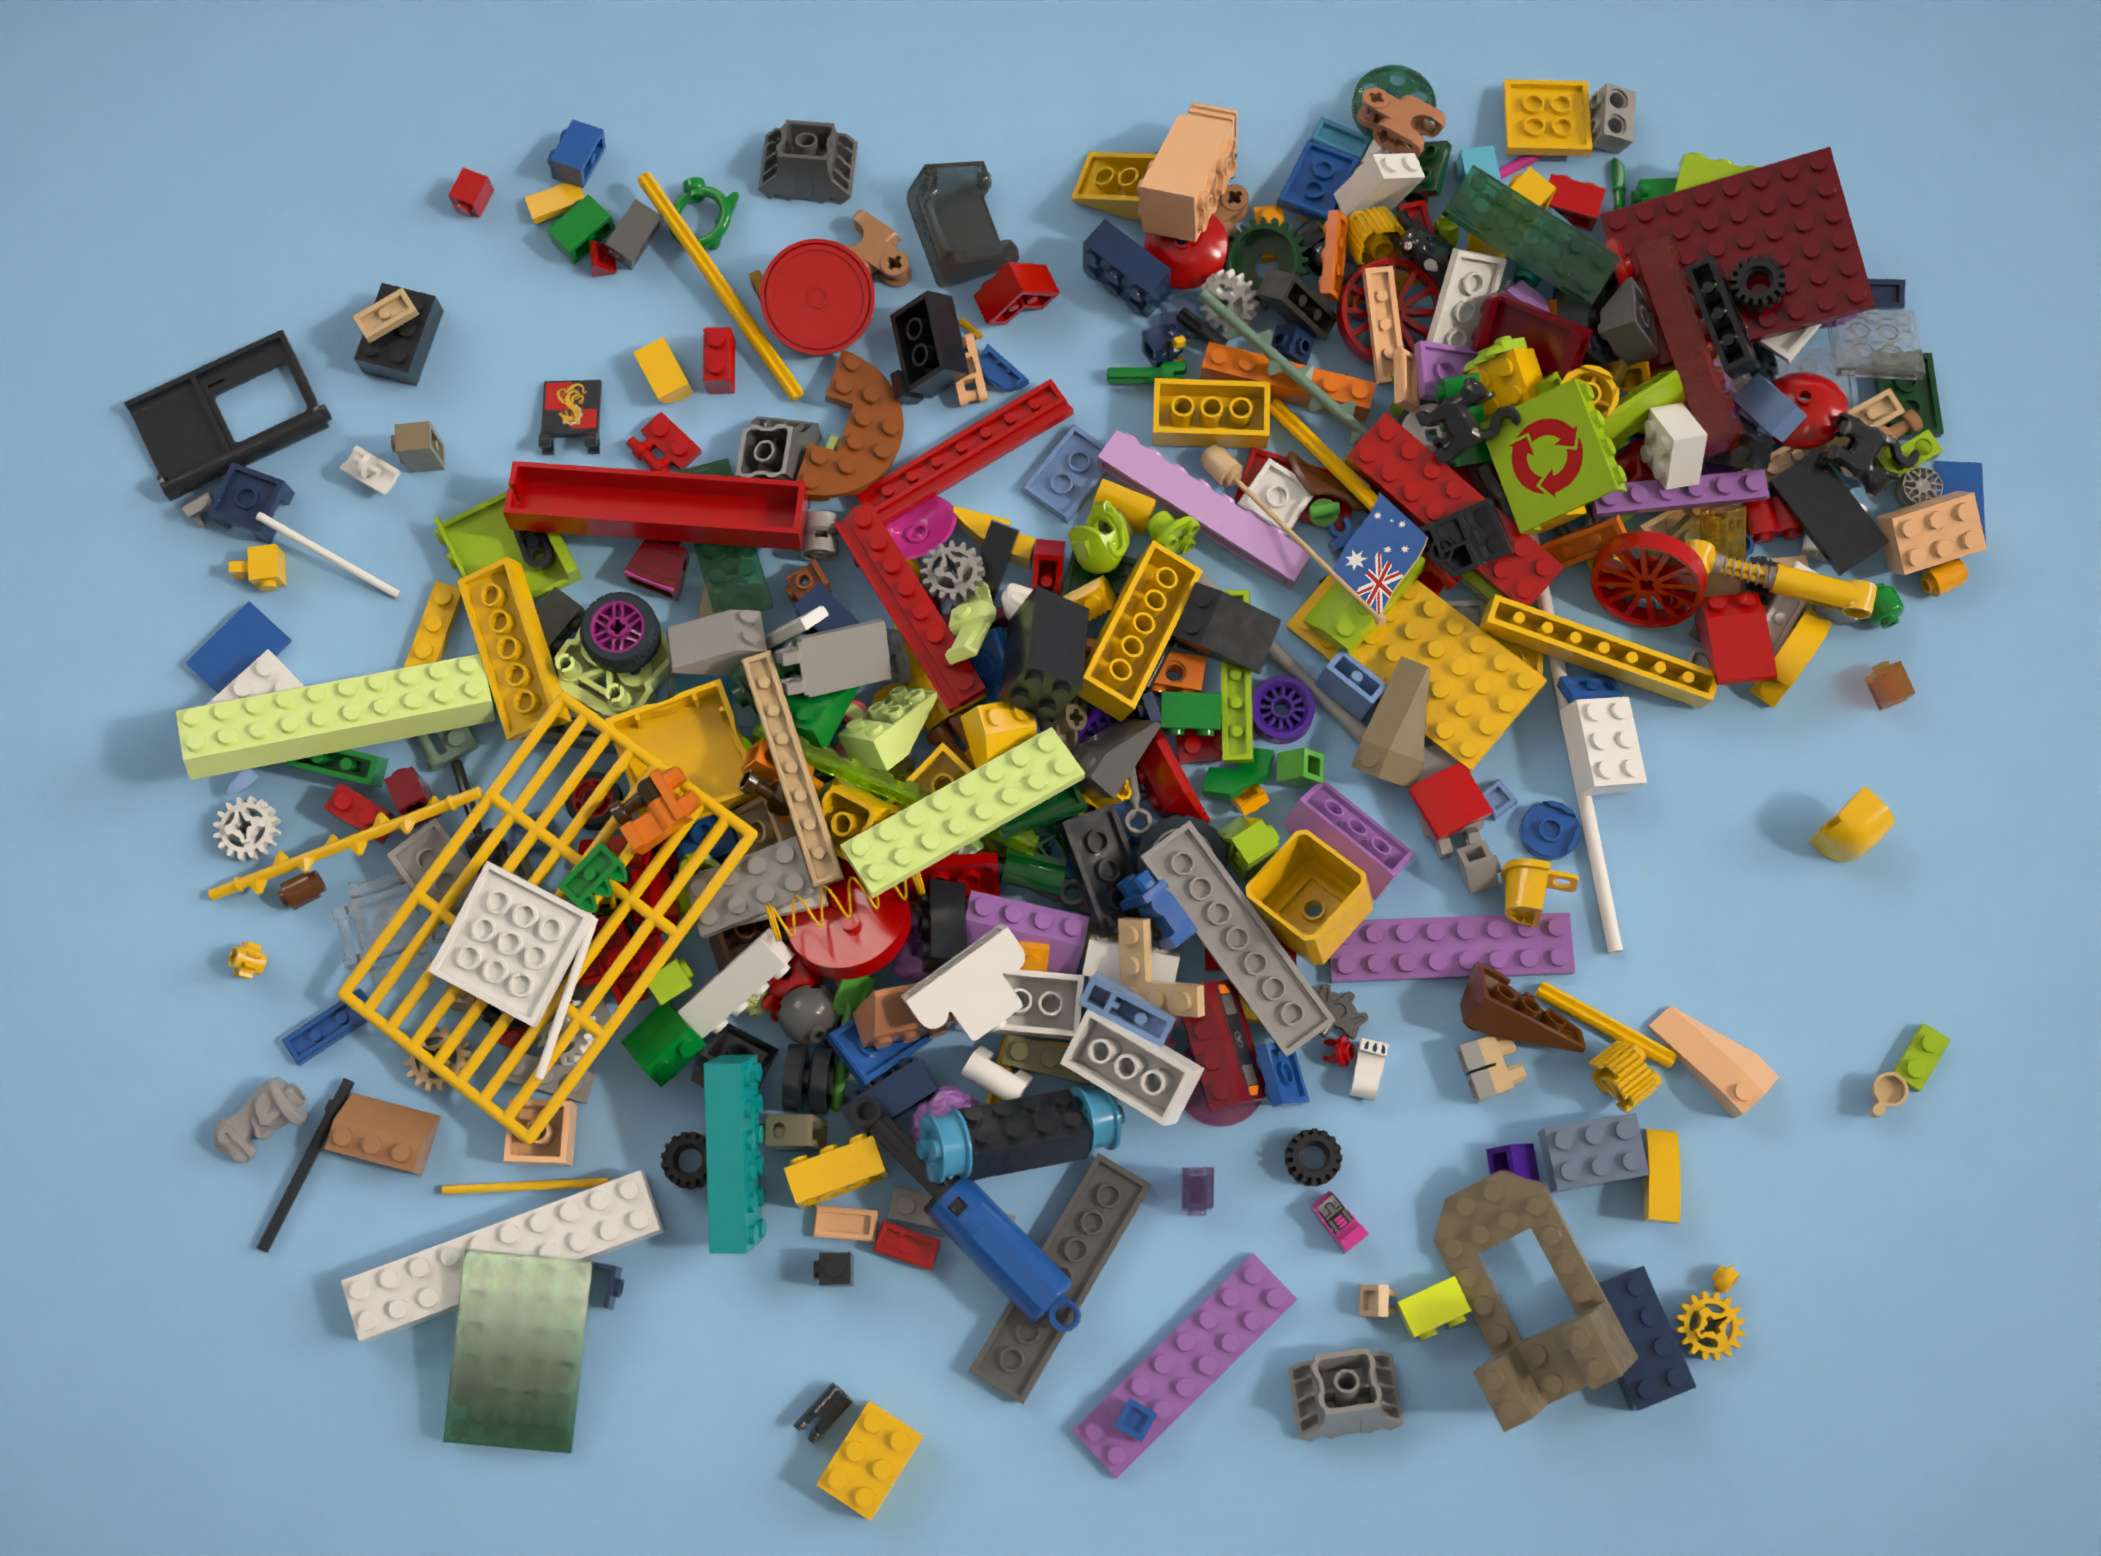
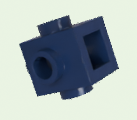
(1293, 342)

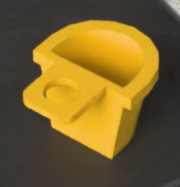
(1526, 888)

